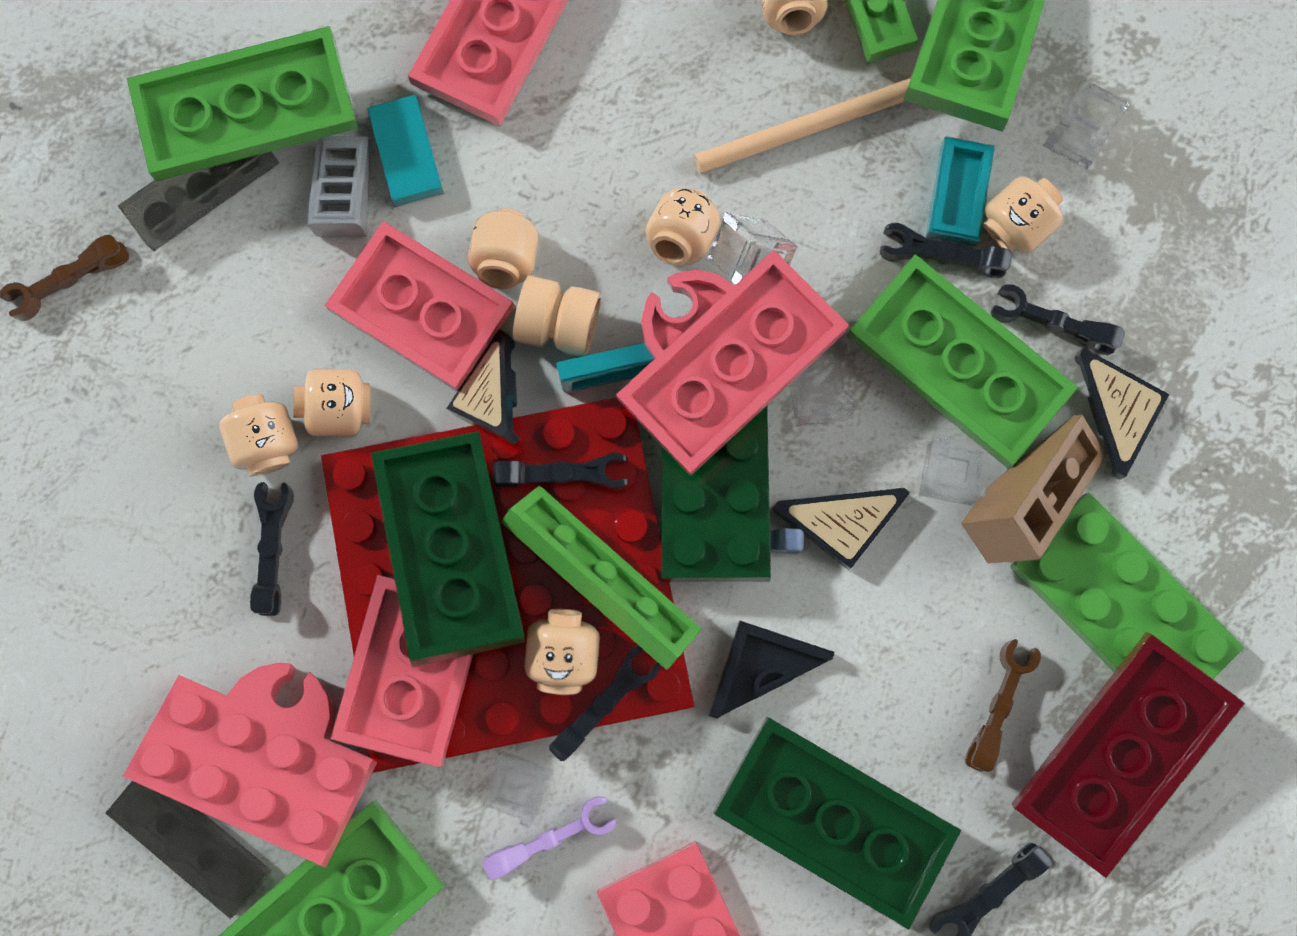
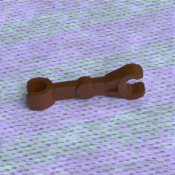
(99, 256)
(986, 745)

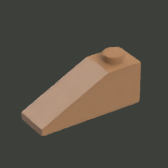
(1035, 495)

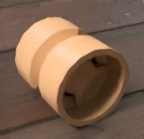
(549, 314)

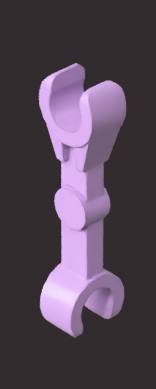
(510, 857)

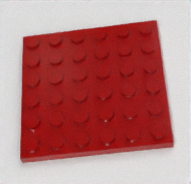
(498, 698)

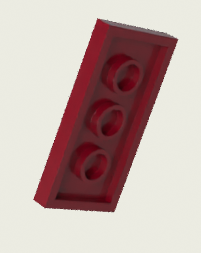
(1127, 754)

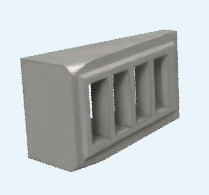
(340, 223)

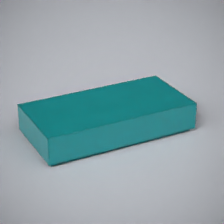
(405, 150)
(960, 191)
(603, 367)

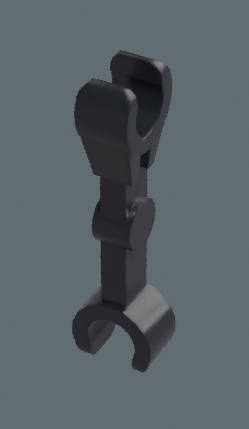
(988, 261)
(1098, 336)
(517, 474)
(266, 594)
(602, 705)
(1026, 865)

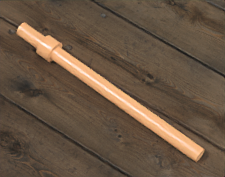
(801, 127)

